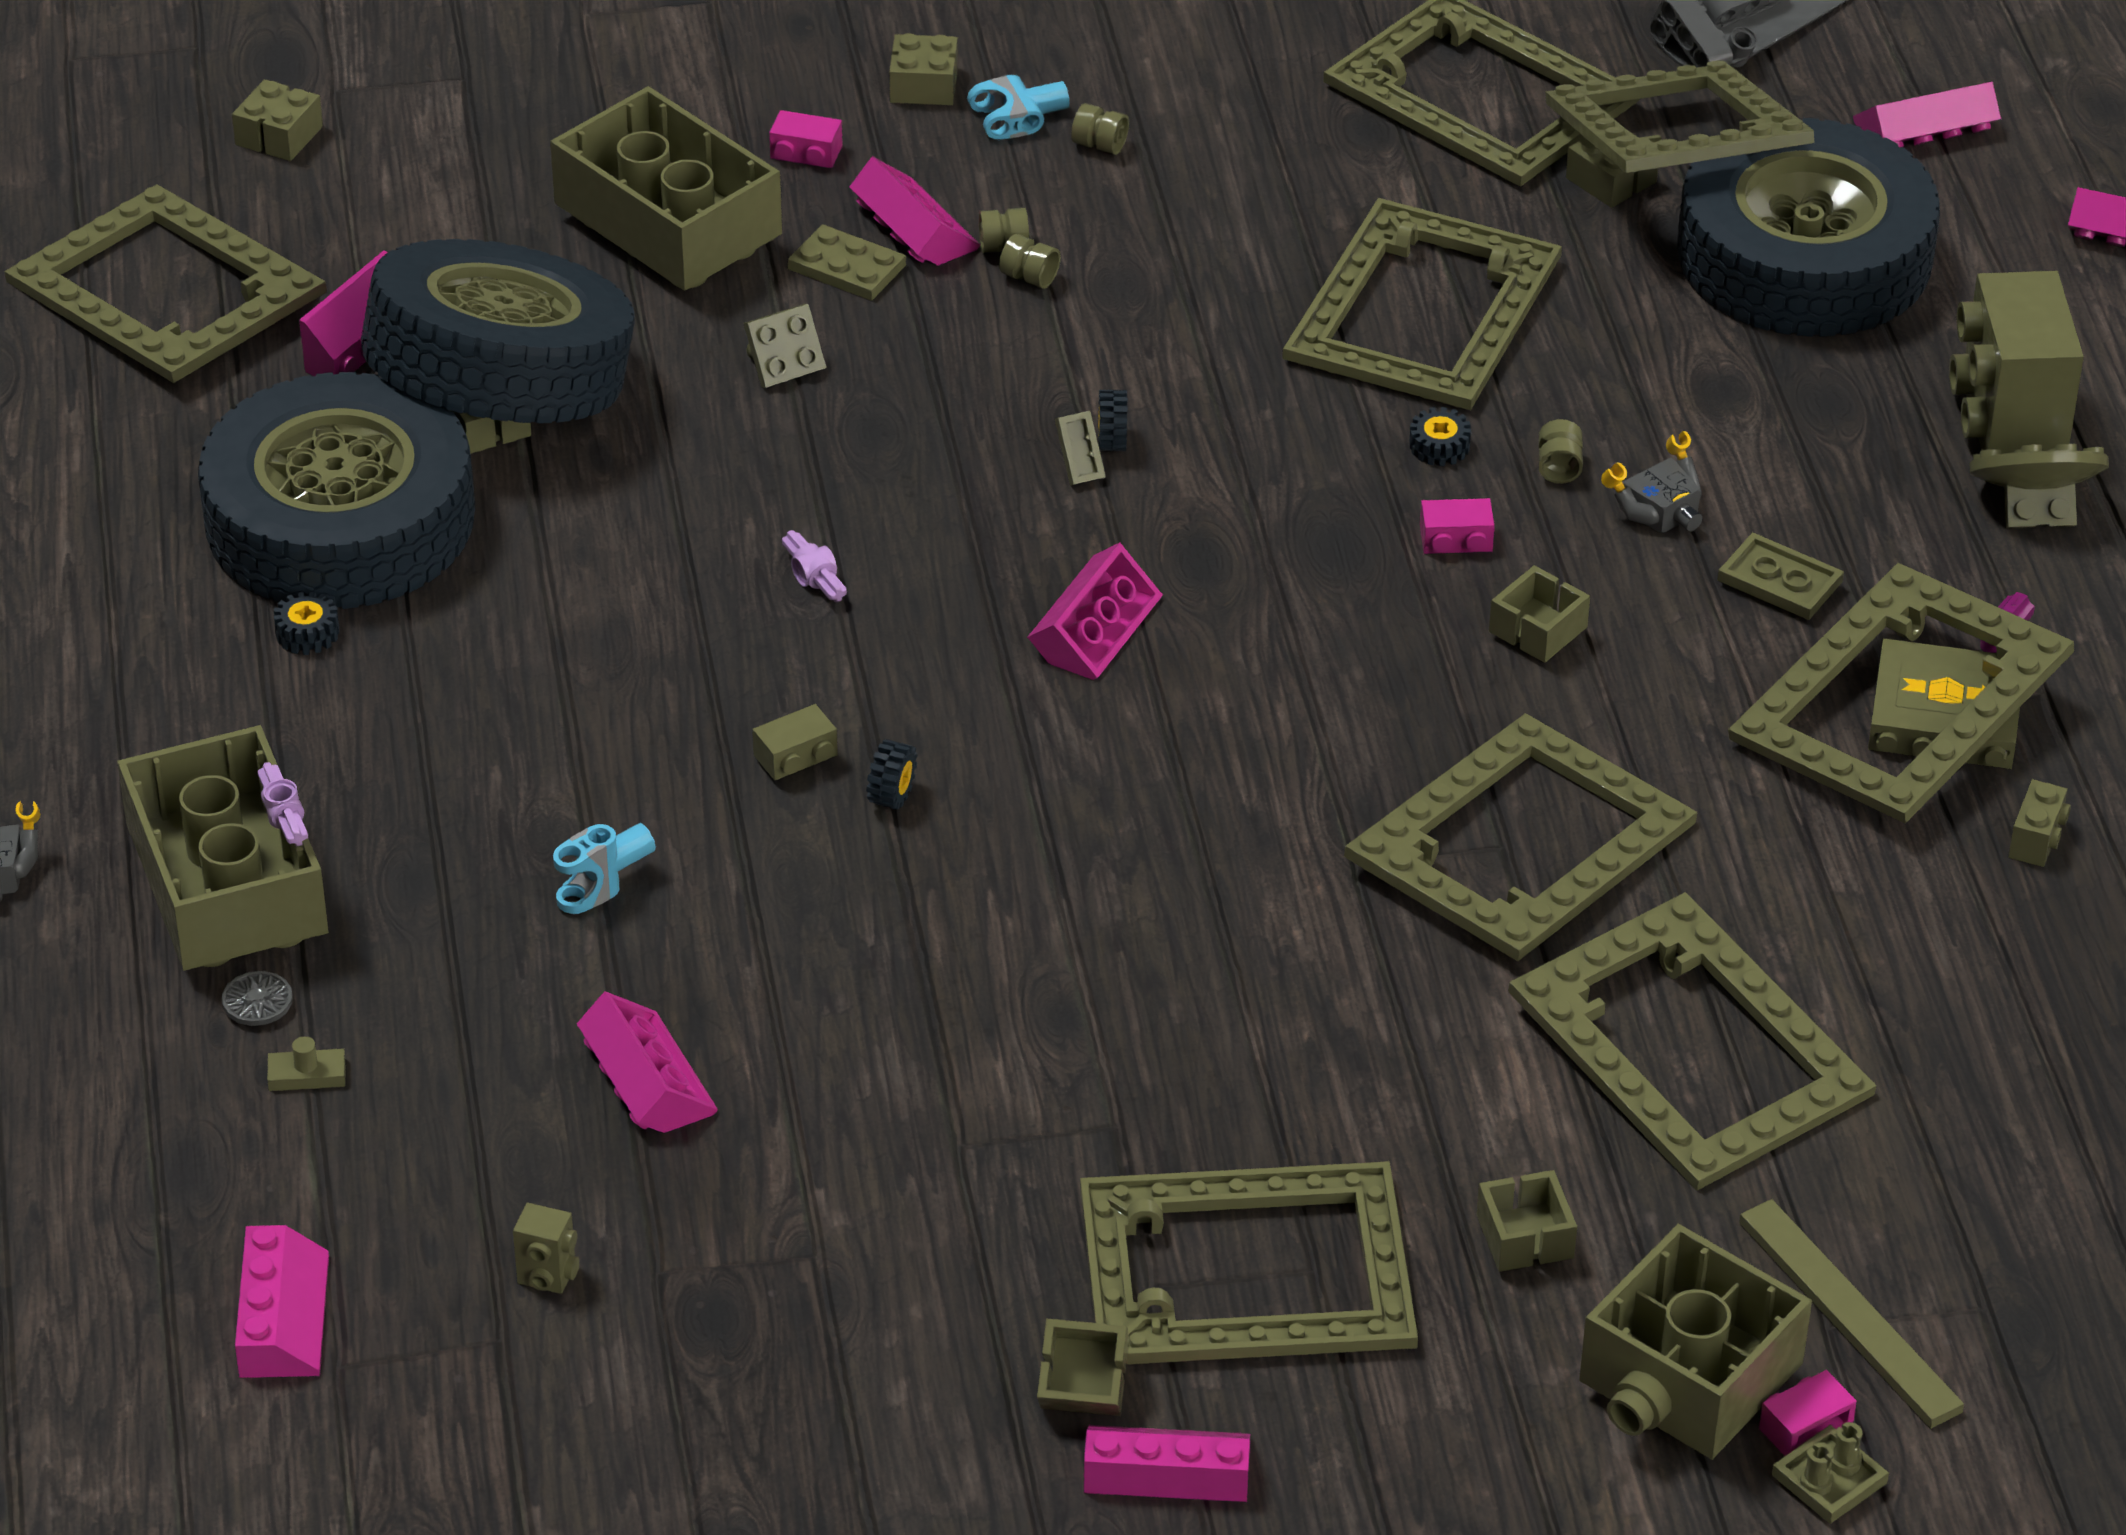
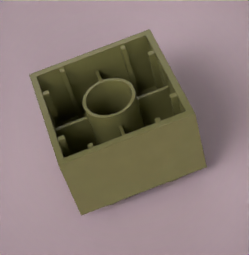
(2017, 362)
(1693, 1342)

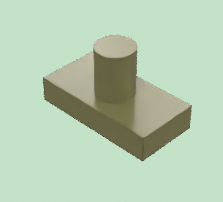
(1080, 447)
(306, 1067)

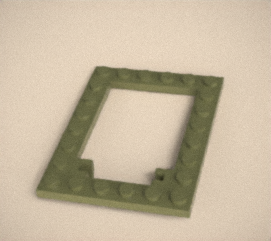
(1367, 79)
(1766, 128)
(1391, 228)
(270, 292)
(2023, 663)
(1404, 853)
(1559, 1003)
(1119, 1202)

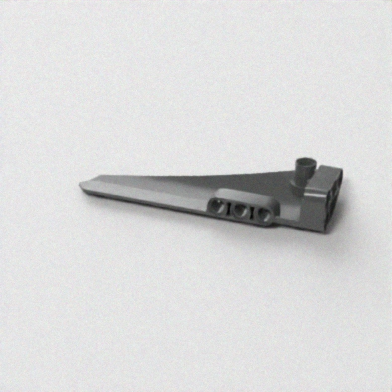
(1730, 29)

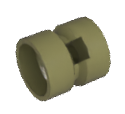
(1101, 129)
(998, 228)
(1034, 263)
(1560, 451)

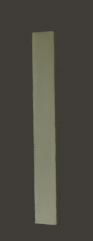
(1851, 1314)

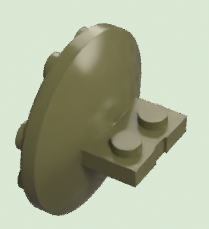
(2039, 482)

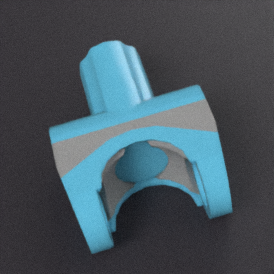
(1017, 105)
(599, 859)

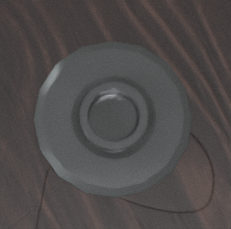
(257, 998)

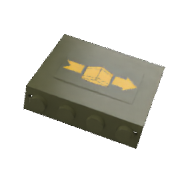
(1923, 692)

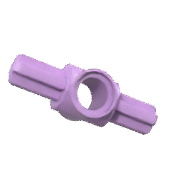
(814, 566)
(282, 804)

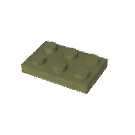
(846, 262)
(1780, 576)

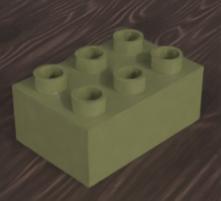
(666, 188)
(212, 855)

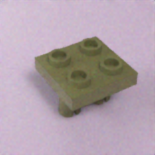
(784, 345)
(1831, 1471)

